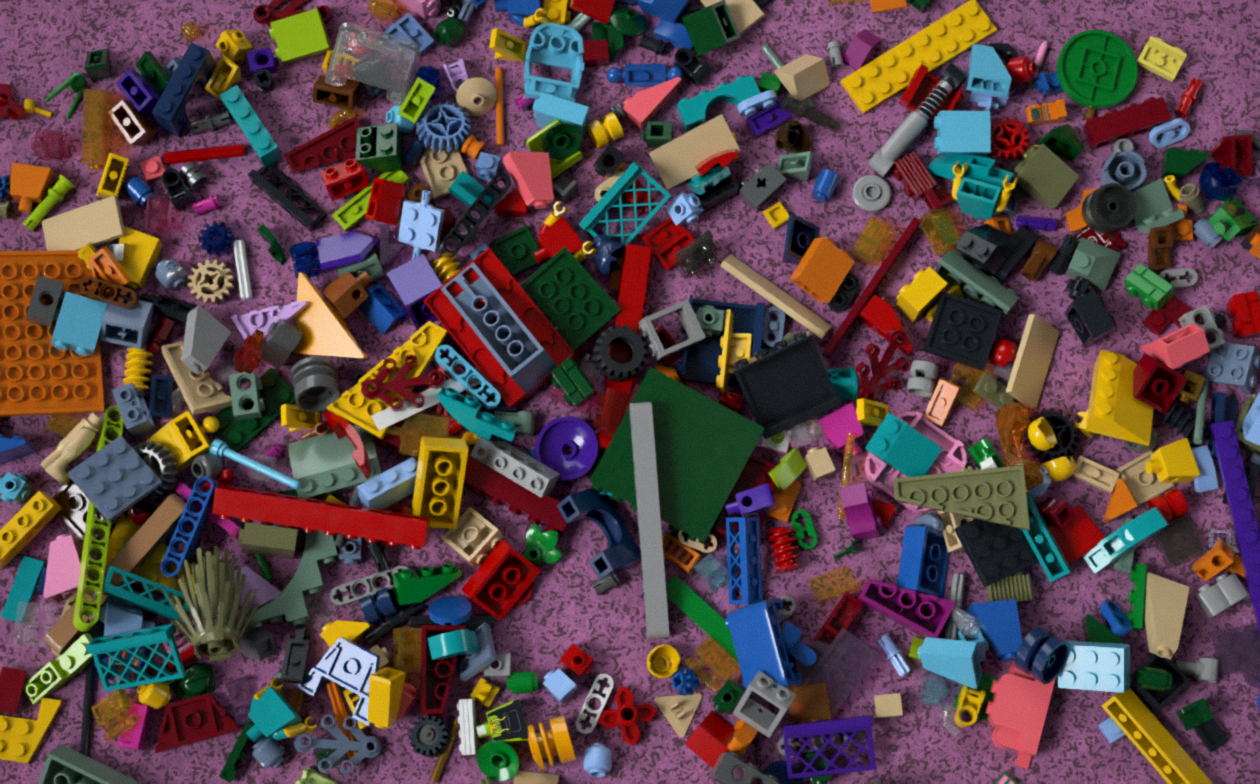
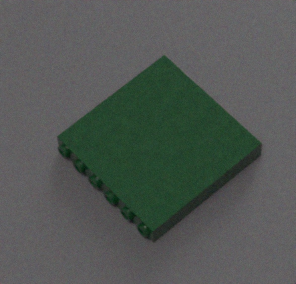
(696, 449)

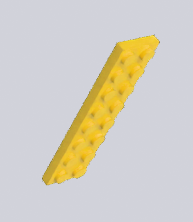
(929, 47)

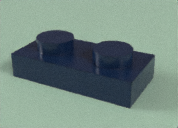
(160, 396)

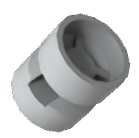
(922, 378)

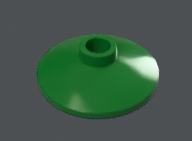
(492, 765)

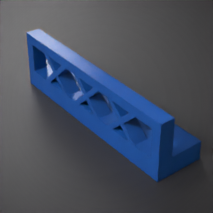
(748, 560)

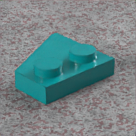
(711, 178)

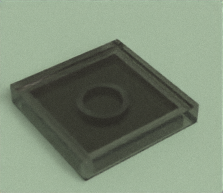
(1179, 542)

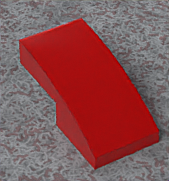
(722, 158)

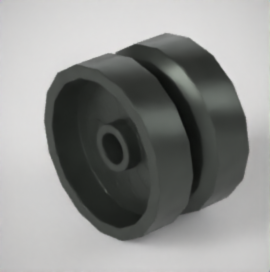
(1109, 208)

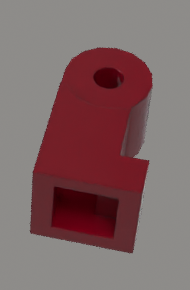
(1054, 511)

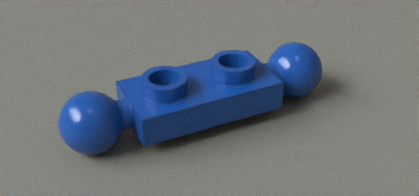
(643, 74)

